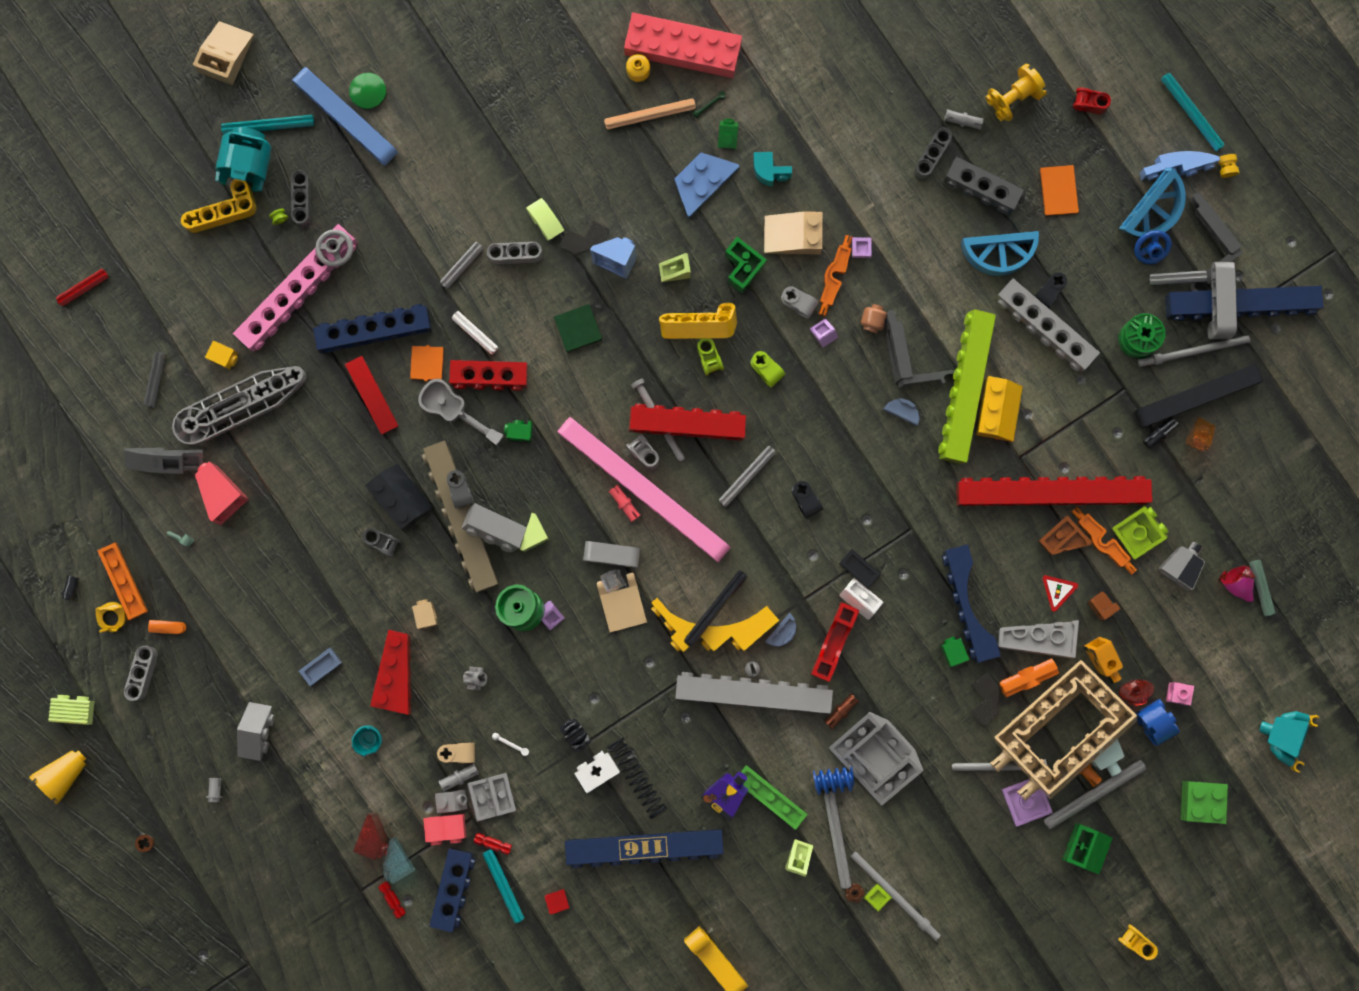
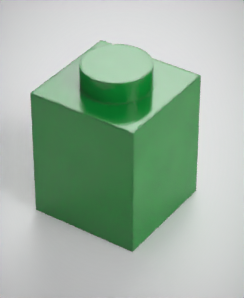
(954, 651)

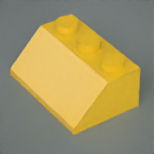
(999, 409)

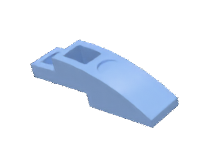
(1184, 162)

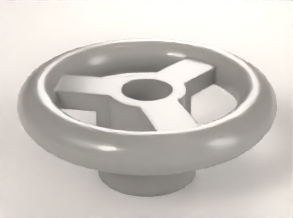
(329, 243)

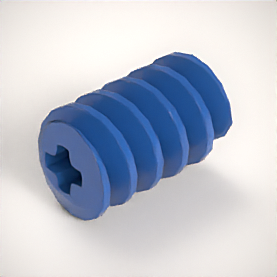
(834, 780)

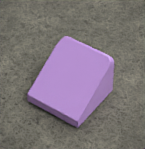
(824, 333)
(551, 615)

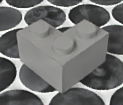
(254, 731)

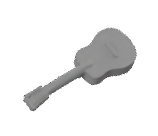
(440, 400)

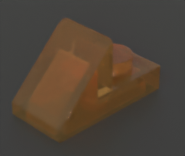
(1201, 435)

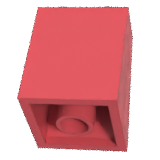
(219, 493)

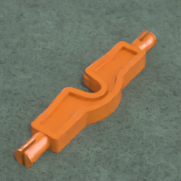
(831, 284)
(1111, 548)

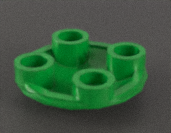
(367, 90)

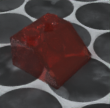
(372, 838)

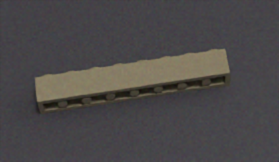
(471, 547)

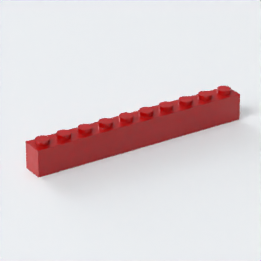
(1054, 491)

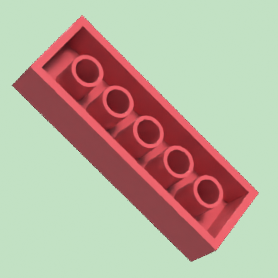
(683, 45)

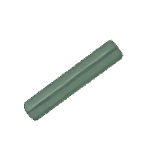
(1262, 588)

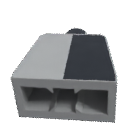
(1184, 566)

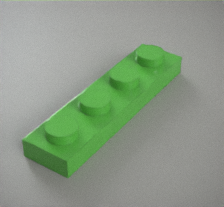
(773, 798)

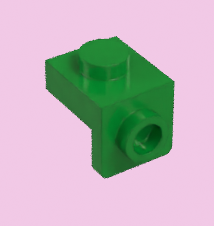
(728, 134)

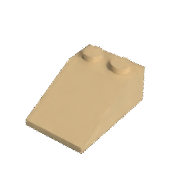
(793, 233)

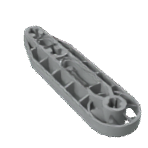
(249, 398)

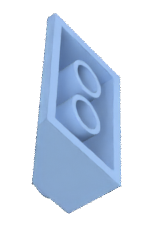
(615, 256)

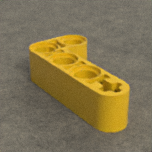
(218, 210)
(700, 324)
(715, 961)

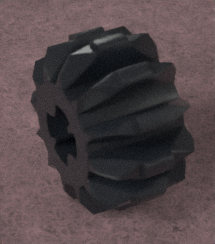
(575, 735)

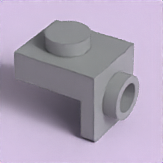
(451, 801)

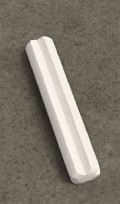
(475, 333)

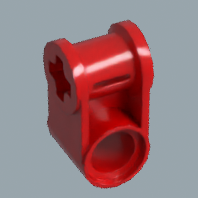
(1090, 100)

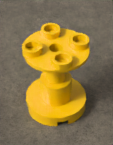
(1028, 84)

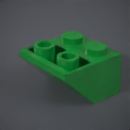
(1087, 848)

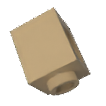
(425, 614)

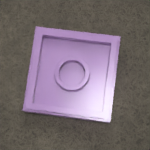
(1029, 810)

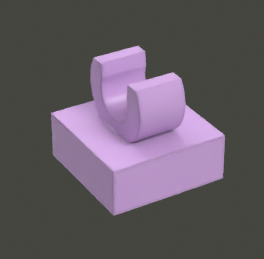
(861, 247)

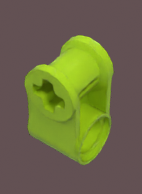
(710, 357)
(768, 369)

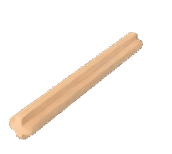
(651, 113)

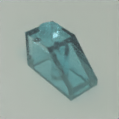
(396, 862)

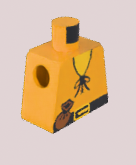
(1104, 658)

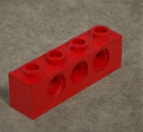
(459, 369)

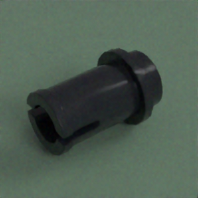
(70, 588)

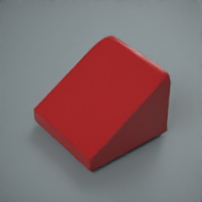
(556, 901)

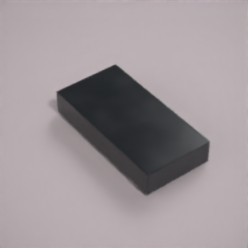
(859, 568)

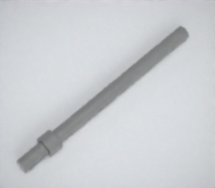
(1159, 358)
(923, 923)

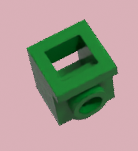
(519, 431)

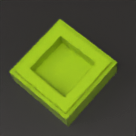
(877, 897)

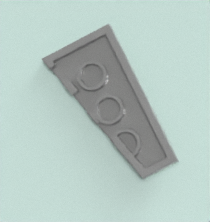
(1045, 639)

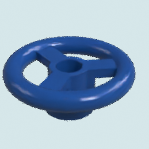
(1153, 249)

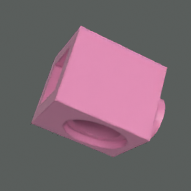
(1179, 693)

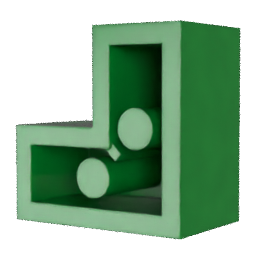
(748, 264)

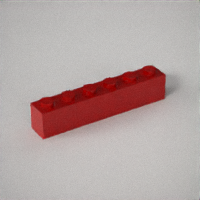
(687, 423)

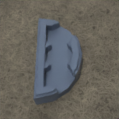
(904, 410)
(783, 633)

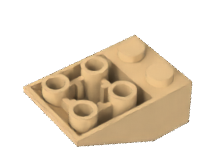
(223, 53)

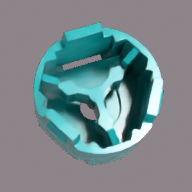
(243, 157)

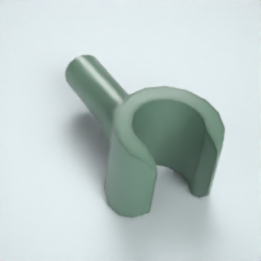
(186, 540)

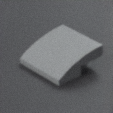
(491, 797)

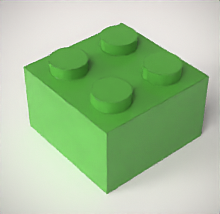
(1204, 802)

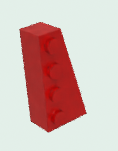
(394, 674)

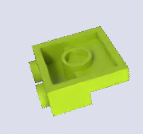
(1141, 531)

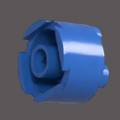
(1157, 723)

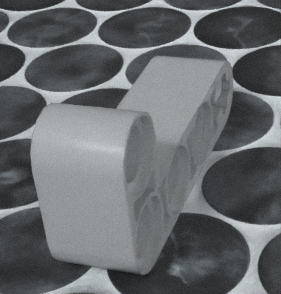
(1223, 301)

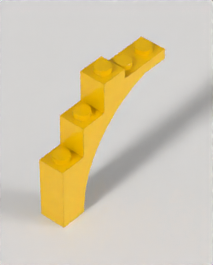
(742, 633)

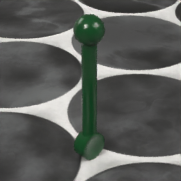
(721, 95)

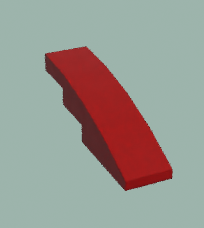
(371, 395)

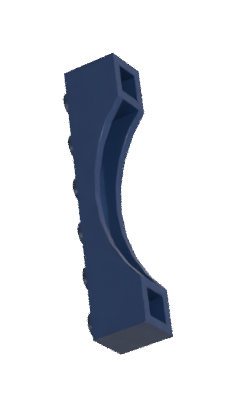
(959, 564)

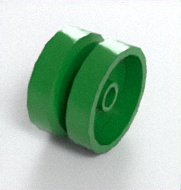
(519, 608)

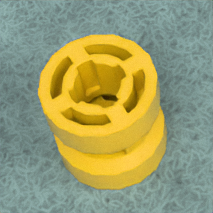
(1228, 166)

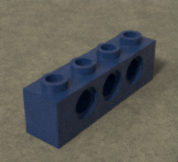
(440, 919)

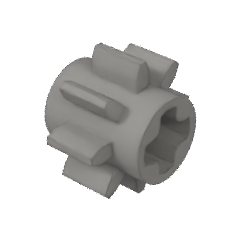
(475, 678)

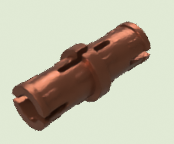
(841, 711)

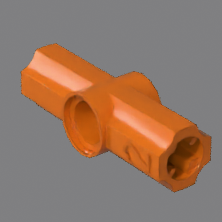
(1028, 677)

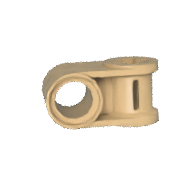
(460, 753)

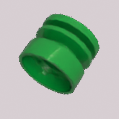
(1135, 344)

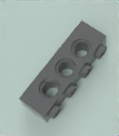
(993, 183)

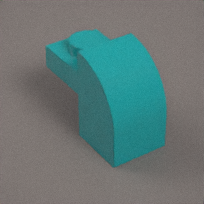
(766, 172)

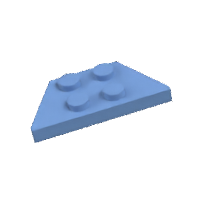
(702, 180)

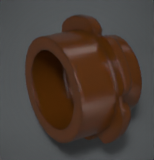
(855, 898)

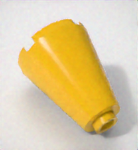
(59, 775)

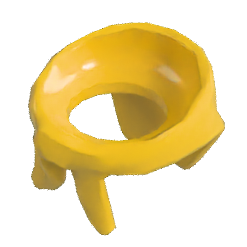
(112, 606)

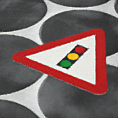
(1058, 590)

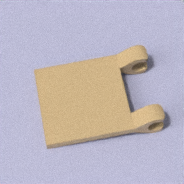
(622, 607)

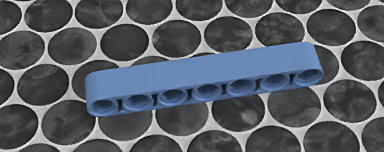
(345, 116)

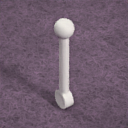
(524, 751)

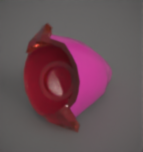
(1239, 582)

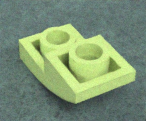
(545, 219)

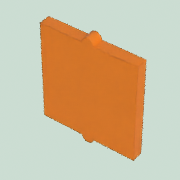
(426, 363)

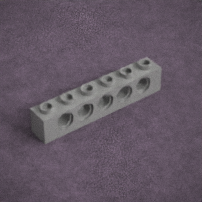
(1072, 339)

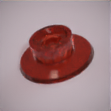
(1136, 691)

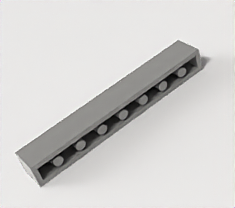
(754, 694)

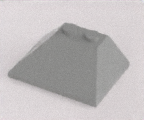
(878, 756)

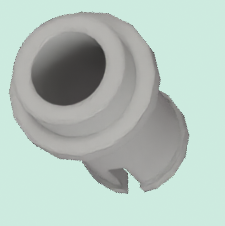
(214, 790)

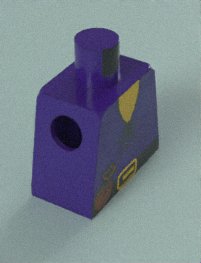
(726, 794)

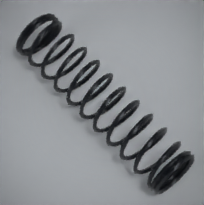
(657, 812)

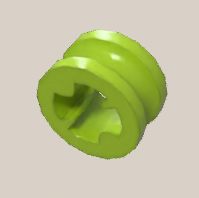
(278, 216)

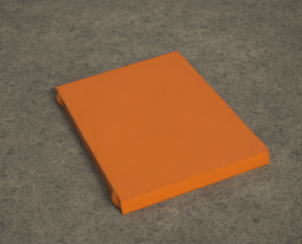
(1059, 190)

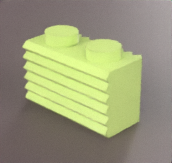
(71, 711)

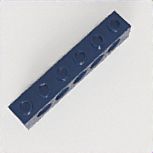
(382, 333)

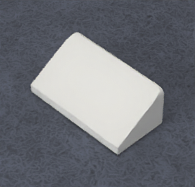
(861, 598)

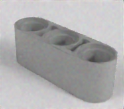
(506, 248)
(611, 554)
(133, 679)

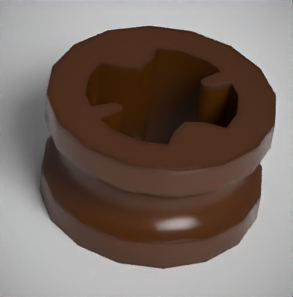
(145, 849)

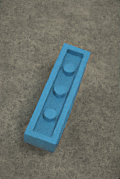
(1156, 192)
(999, 241)

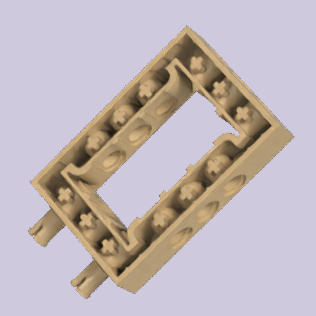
(1013, 737)

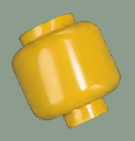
(638, 68)

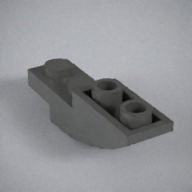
(162, 461)

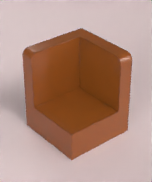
(1103, 606)

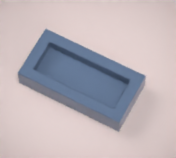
(320, 667)

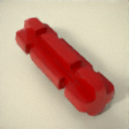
(492, 843)
(392, 900)

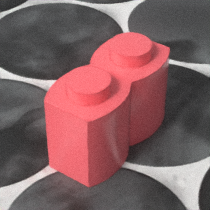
(445, 828)

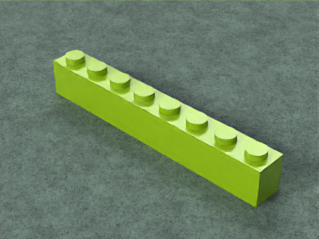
(967, 386)

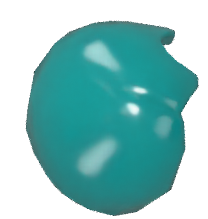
(366, 740)

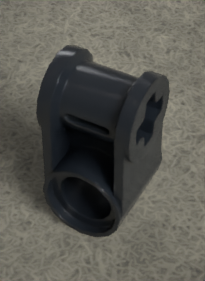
(1049, 292)
(807, 503)

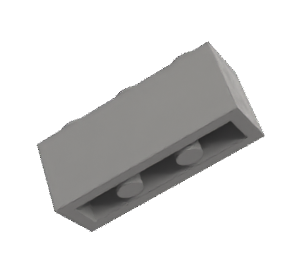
(493, 528)

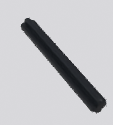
(715, 608)

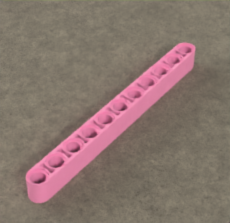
(644, 489)

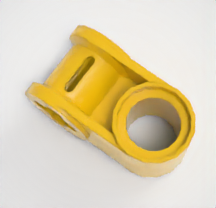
(1135, 941)

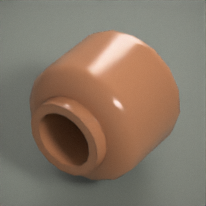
(873, 318)

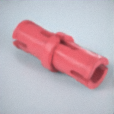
(624, 503)

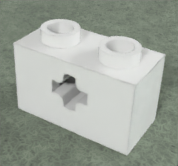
(591, 781)

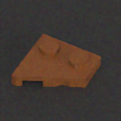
(1064, 537)

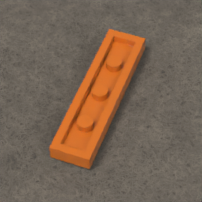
(122, 581)

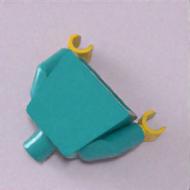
(1288, 736)

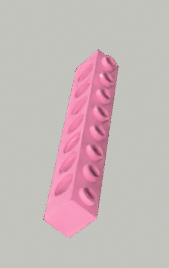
(271, 304)

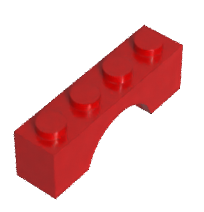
(834, 642)

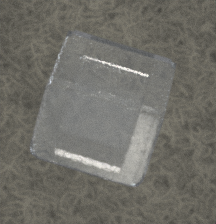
(613, 580)

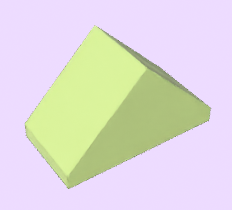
(675, 268)
(534, 534)
(799, 858)

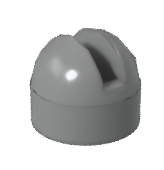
(748, 671)

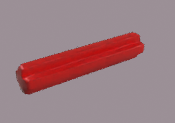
(82, 287)

